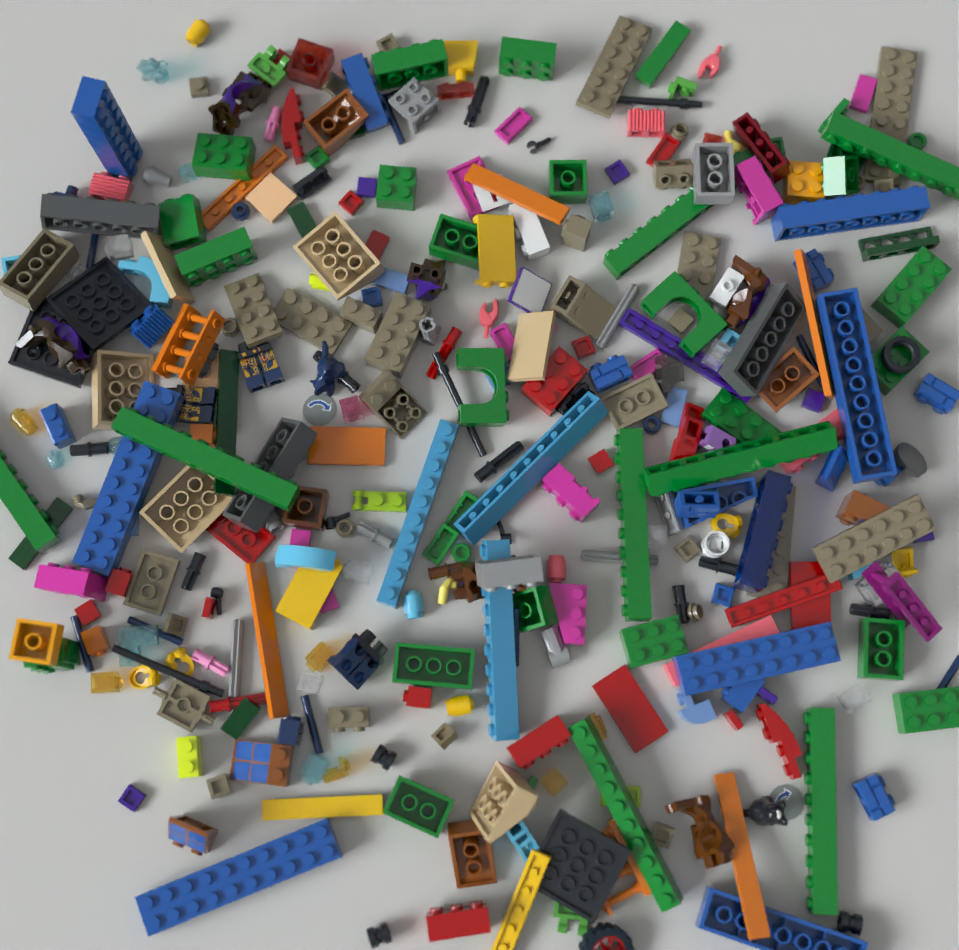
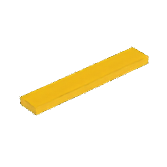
(322, 807)
(522, 900)

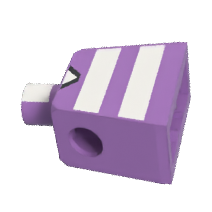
(714, 438)

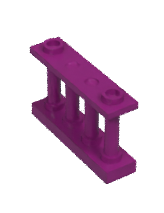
(901, 600)

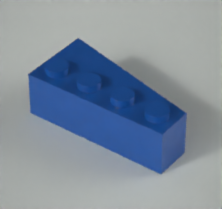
(364, 91)
(730, 495)

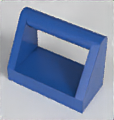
(832, 468)

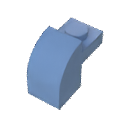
(696, 713)

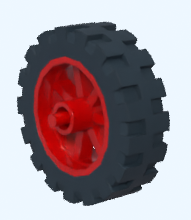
(603, 931)

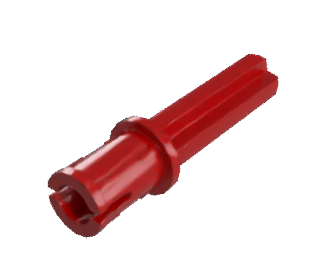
(448, 344)
(231, 703)

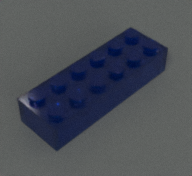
(762, 532)

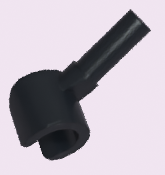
(537, 145)
(330, 522)
(502, 532)
(218, 594)

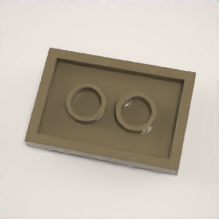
(634, 402)
(151, 582)

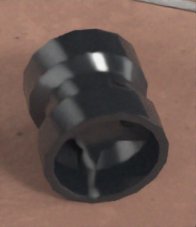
(383, 757)
(850, 922)
(379, 935)

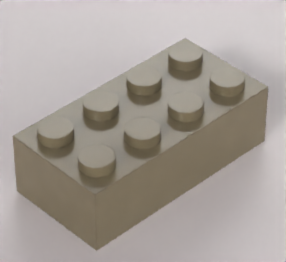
(38, 269)
(397, 335)

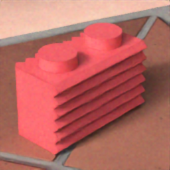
(646, 123)
(105, 186)

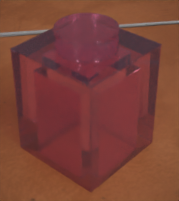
(351, 409)

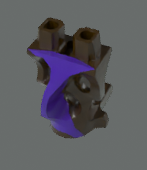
(228, 110)
(428, 279)
(62, 342)

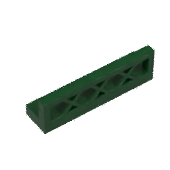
(897, 248)

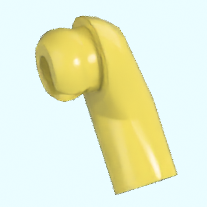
(728, 138)
(444, 590)

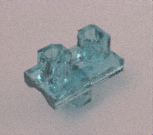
(154, 70)

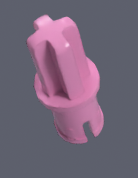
(272, 123)
(210, 662)

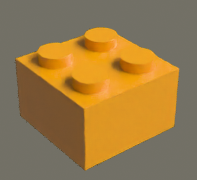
(803, 182)
(36, 642)

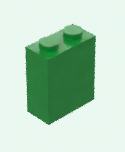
(182, 222)

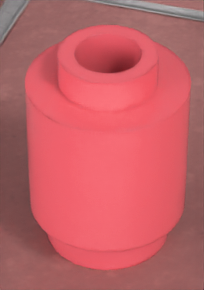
(556, 568)

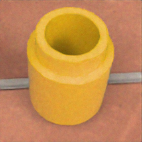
(197, 32)
(459, 705)

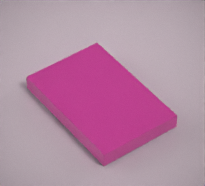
(465, 189)

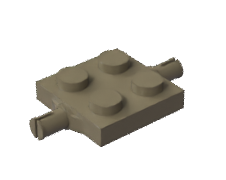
(184, 705)

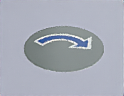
(319, 409)
(792, 798)

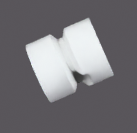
(715, 544)

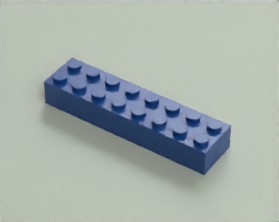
(106, 128)
(850, 213)
(756, 659)
(723, 915)

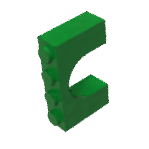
(675, 290)
(492, 363)

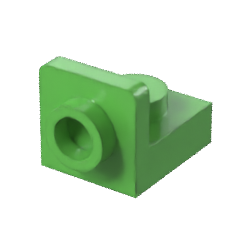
(682, 86)

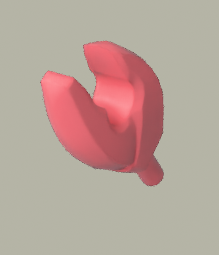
(711, 62)
(488, 319)

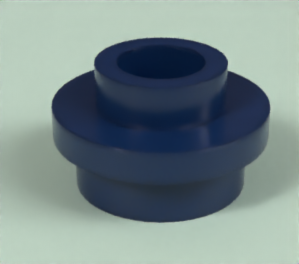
(240, 216)
(651, 419)

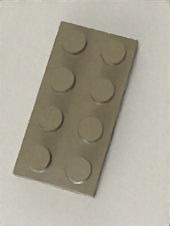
(699, 262)
(253, 310)
(311, 321)

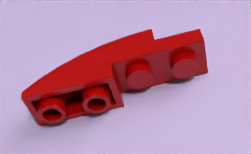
(292, 124)
(688, 432)
(777, 731)

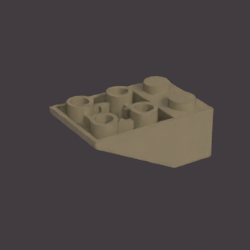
(582, 307)
(392, 404)

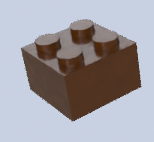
(308, 510)

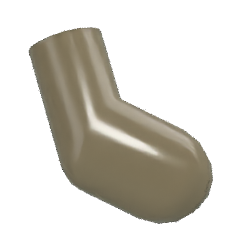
(84, 504)

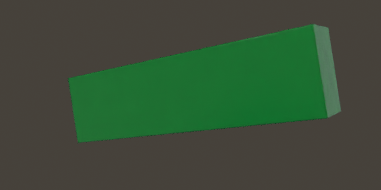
(662, 54)
(448, 532)

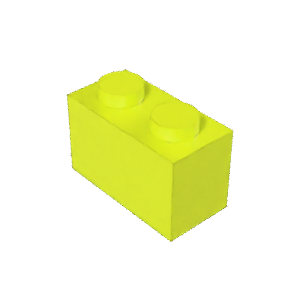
(189, 757)

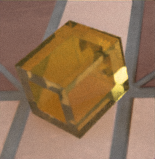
(318, 657)
(106, 682)
(553, 781)

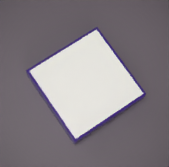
(529, 291)

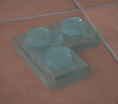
(135, 636)

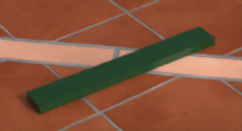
(226, 411)

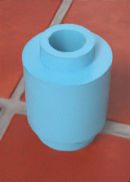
(413, 604)

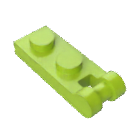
(380, 501)

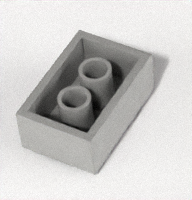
(713, 173)
(509, 572)

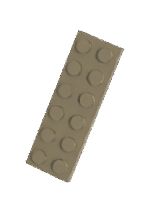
(614, 67)
(873, 538)
(779, 572)

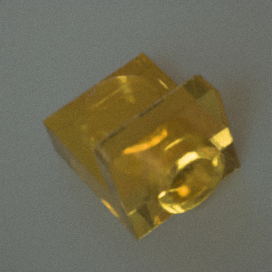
(334, 774)

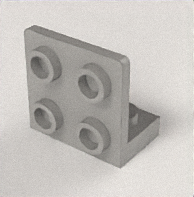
(415, 104)

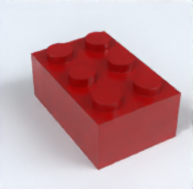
(561, 379)
(539, 742)
(458, 921)

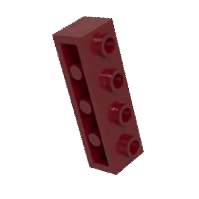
(759, 145)

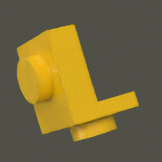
(904, 561)

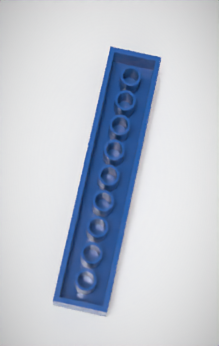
(855, 386)
(125, 486)
(238, 877)

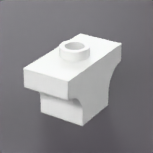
(726, 287)

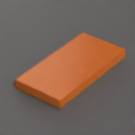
(348, 446)

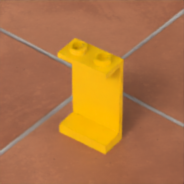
(495, 250)
(307, 594)

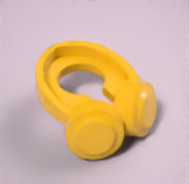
(735, 520)
(180, 653)
(153, 680)

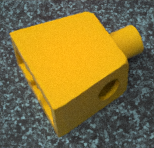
(461, 58)

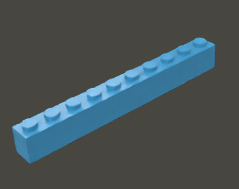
(530, 468)
(418, 514)
(500, 651)

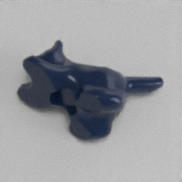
(327, 371)

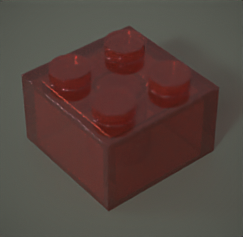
(310, 64)

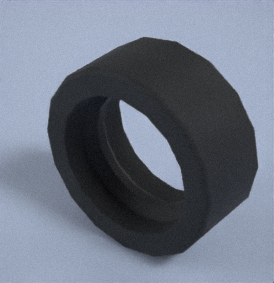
(909, 344)

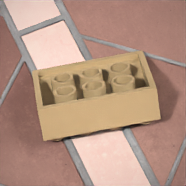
(339, 257)
(117, 383)
(185, 507)
(502, 802)

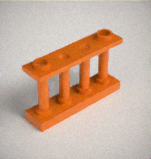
(177, 338)
(630, 867)

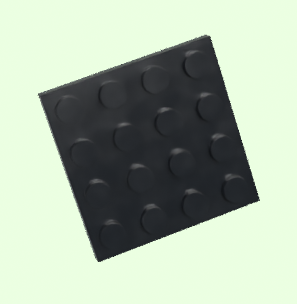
(99, 303)
(40, 359)
(581, 865)

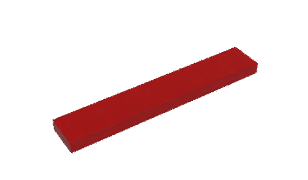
(781, 600)

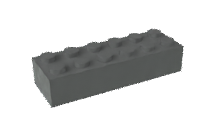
(98, 216)
(763, 340)
(281, 455)

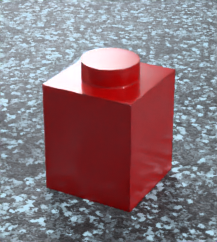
(119, 582)
(418, 697)

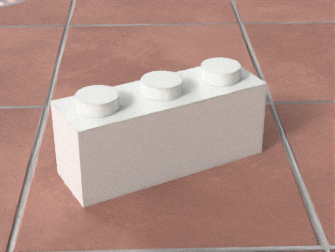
(529, 232)

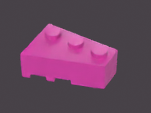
(757, 188)
(569, 493)
(71, 581)
(571, 611)

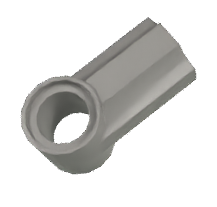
(429, 330)
(557, 652)

